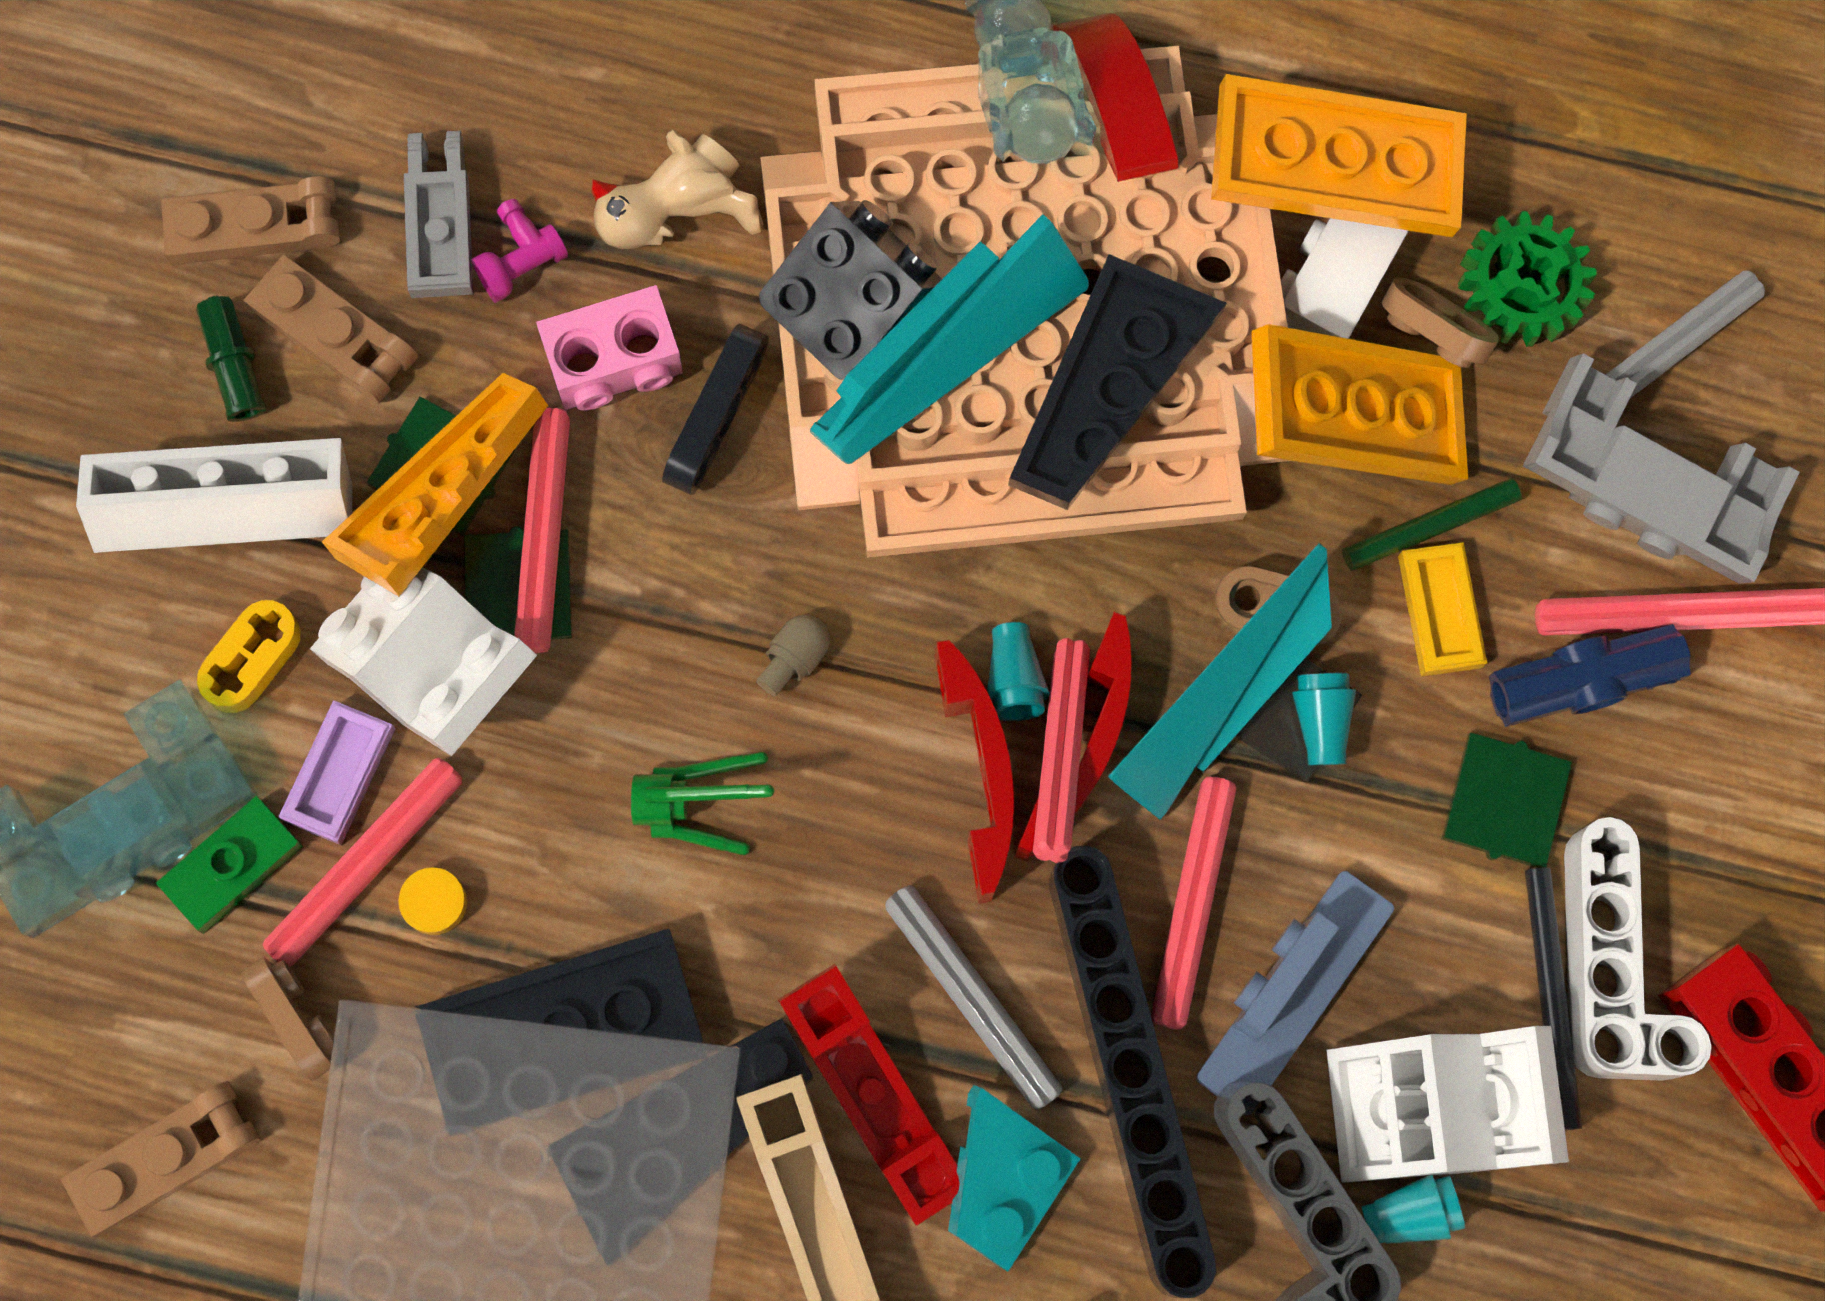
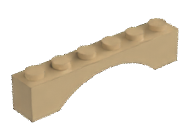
(807, 1192)

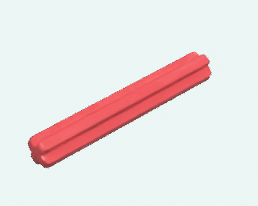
(542, 530)
(1061, 751)
(362, 862)
(1193, 903)

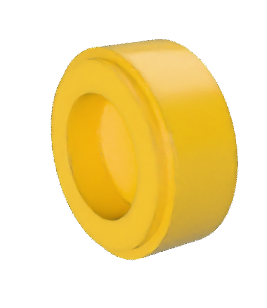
(432, 901)

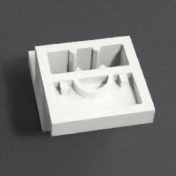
(424, 656)
(1447, 1104)

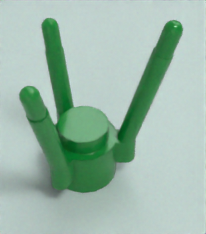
(664, 797)

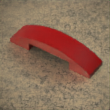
(1122, 96)
(1113, 675)
(965, 694)
(873, 1093)

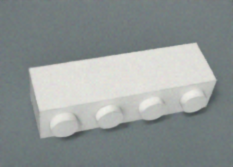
(1338, 276)
(214, 494)

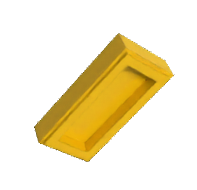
(1442, 609)

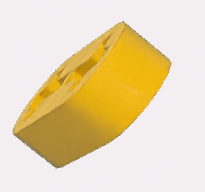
(238, 645)

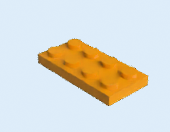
(1339, 156)
(1358, 406)

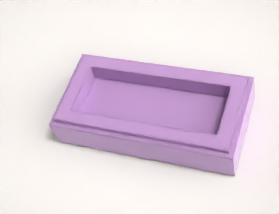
(337, 772)

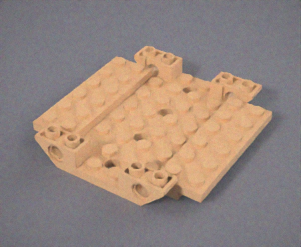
(929, 163)

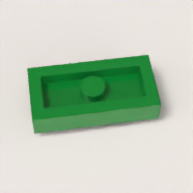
(229, 865)

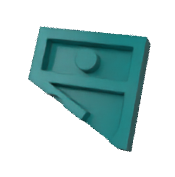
(1005, 1179)

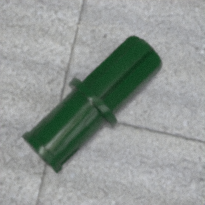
(230, 358)

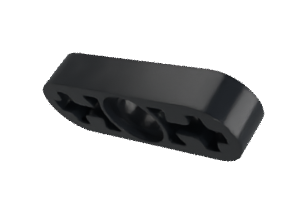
(715, 409)

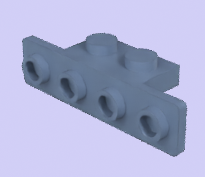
(1298, 987)

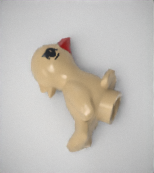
(686, 184)

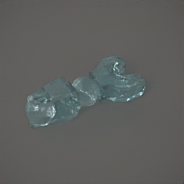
(1039, 119)

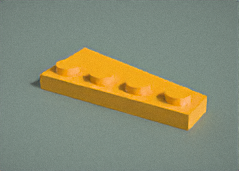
(424, 500)

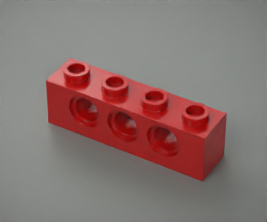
(1748, 1062)

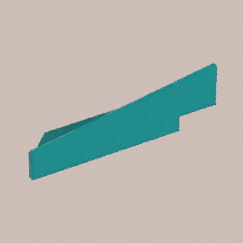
(950, 336)
(1230, 688)

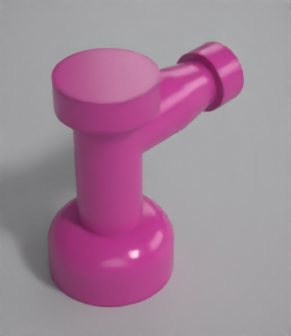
(535, 249)

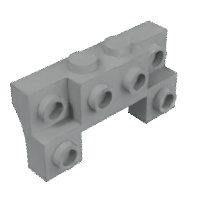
(1651, 490)

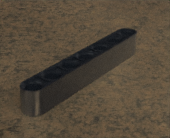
(1123, 1103)

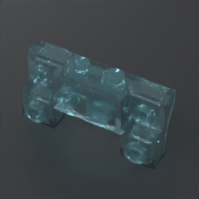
(124, 824)

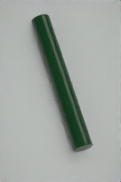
(1431, 524)

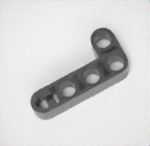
(1300, 1201)

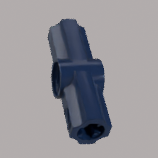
(1589, 675)

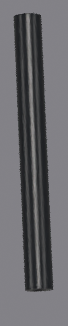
(1552, 988)

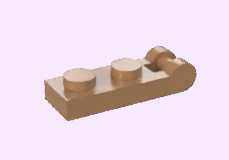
(249, 222)
(329, 328)
(158, 1161)

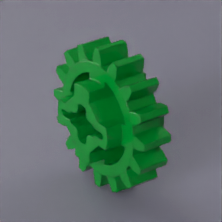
(1525, 288)

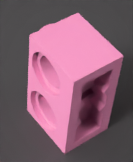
(604, 333)

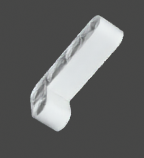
(1622, 953)

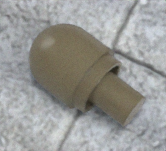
(794, 652)

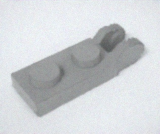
(437, 221)

